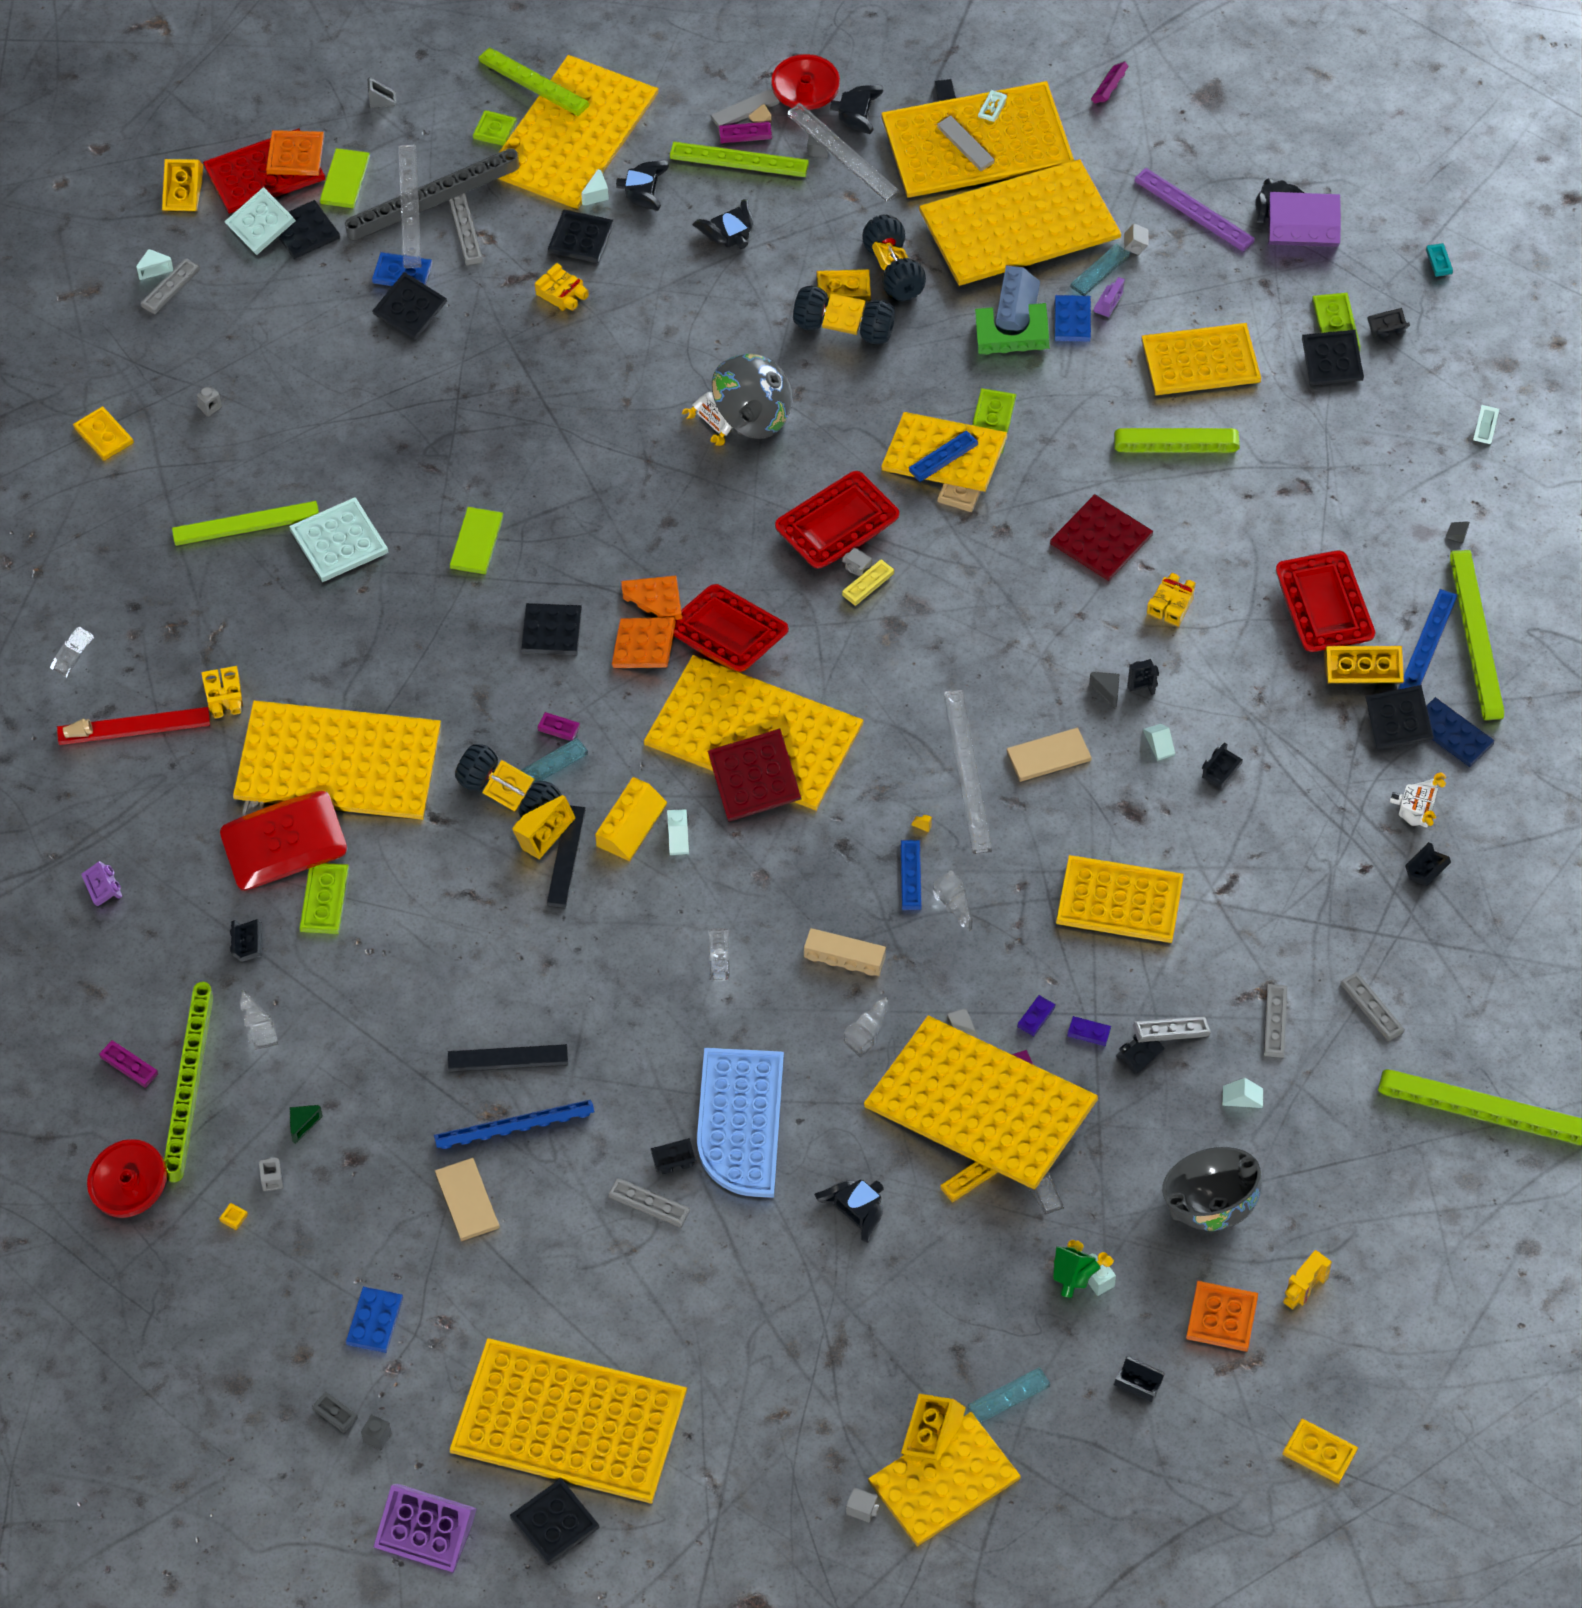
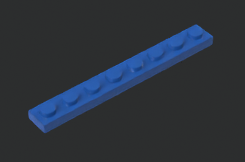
(1429, 639)
(521, 1122)

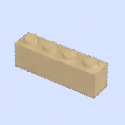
(844, 952)

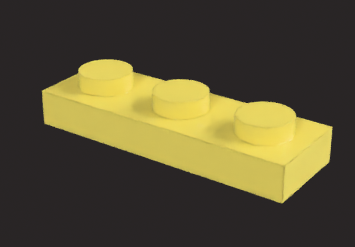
(868, 582)

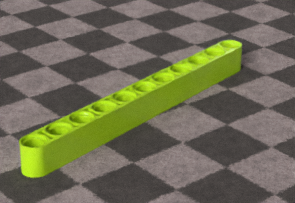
(1477, 635)
(188, 1089)
(1481, 1106)

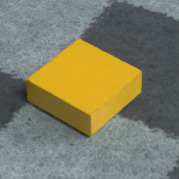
(233, 1216)

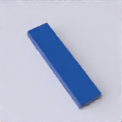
(943, 456)
(911, 875)

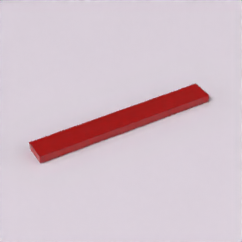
(141, 725)

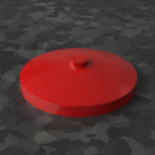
(806, 81)
(126, 1178)

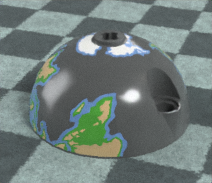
(752, 384)
(1213, 1188)

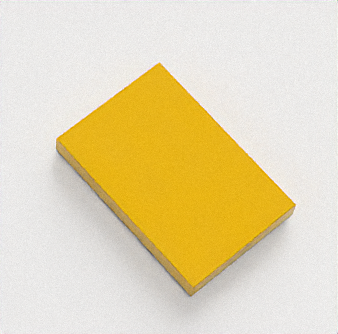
(845, 283)
(103, 433)
(1320, 1451)

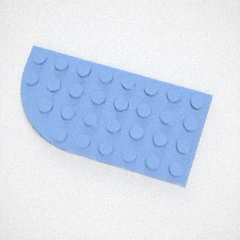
(740, 1119)

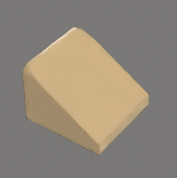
(760, 115)

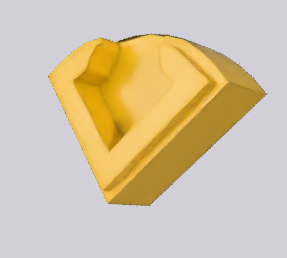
(923, 822)

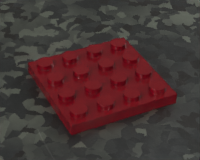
(1101, 537)
(754, 775)

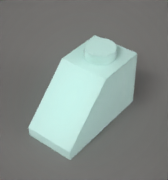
(678, 832)
(1102, 1280)

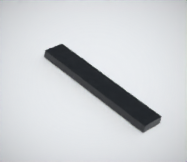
(566, 860)
(507, 1058)

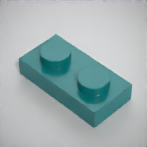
(1439, 259)

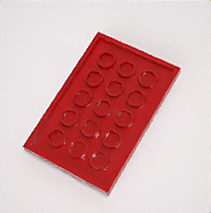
(244, 173)

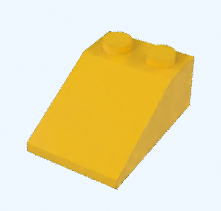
(182, 184)
(543, 826)
(932, 1426)

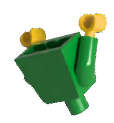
(1075, 1267)

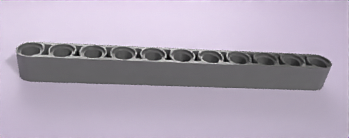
(434, 193)

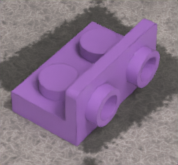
(1110, 298)
(101, 883)

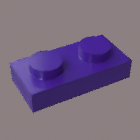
(1036, 1015)
(1089, 1031)

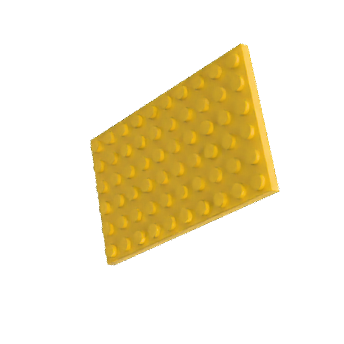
(1020, 140)
(565, 150)
(1019, 222)
(724, 706)
(357, 757)
(981, 1102)
(569, 1420)

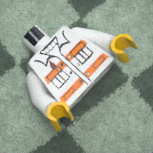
(709, 412)
(1419, 801)

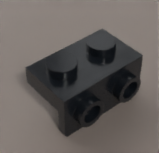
(1388, 322)
(1143, 675)
(1221, 766)
(1426, 865)
(246, 940)
(1139, 1054)
(673, 1155)
(1139, 1379)

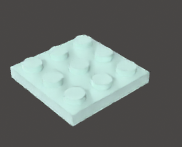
(260, 221)

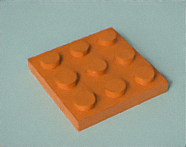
(295, 152)
(643, 642)
(1222, 1316)

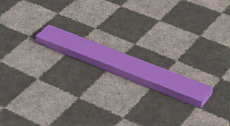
(1194, 209)

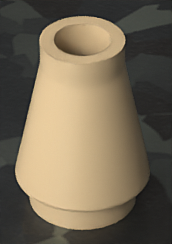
(78, 729)

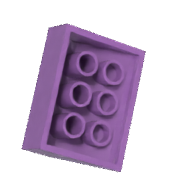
(1304, 219)
(424, 1527)

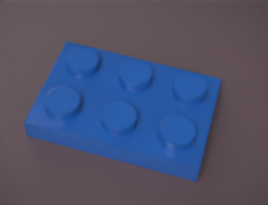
(391, 267)
(1072, 318)
(374, 1319)

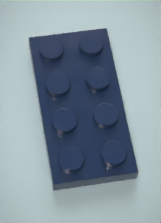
(1456, 733)

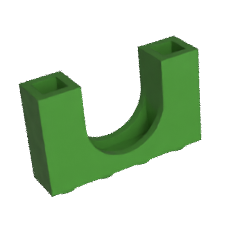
(1033, 338)

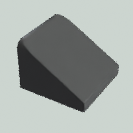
(1458, 531)

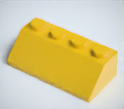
(1364, 664)
(630, 819)

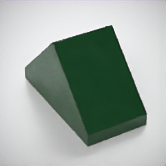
(303, 1119)

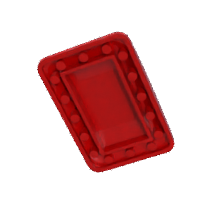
(837, 519)
(1325, 601)
(728, 628)
(283, 839)

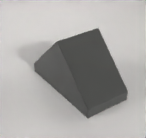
(380, 94)
(1106, 685)

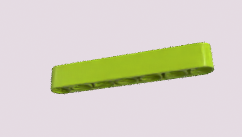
(1177, 440)

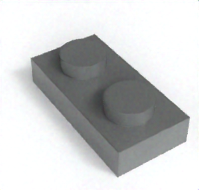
(334, 1412)

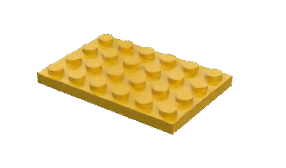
(1201, 359)
(922, 435)
(1120, 899)
(934, 1493)

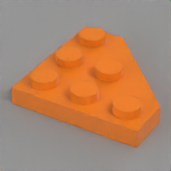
(654, 595)

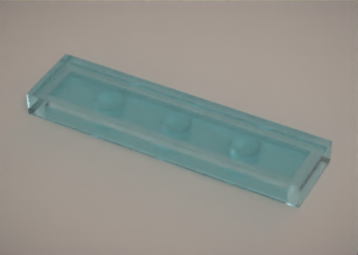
(1100, 269)
(556, 760)
(1009, 1395)

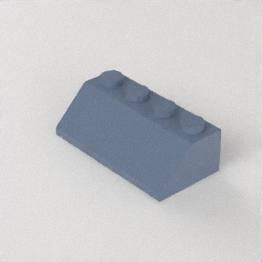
(1017, 292)

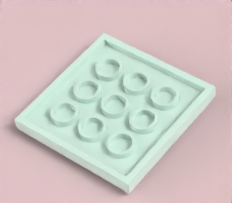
(338, 539)

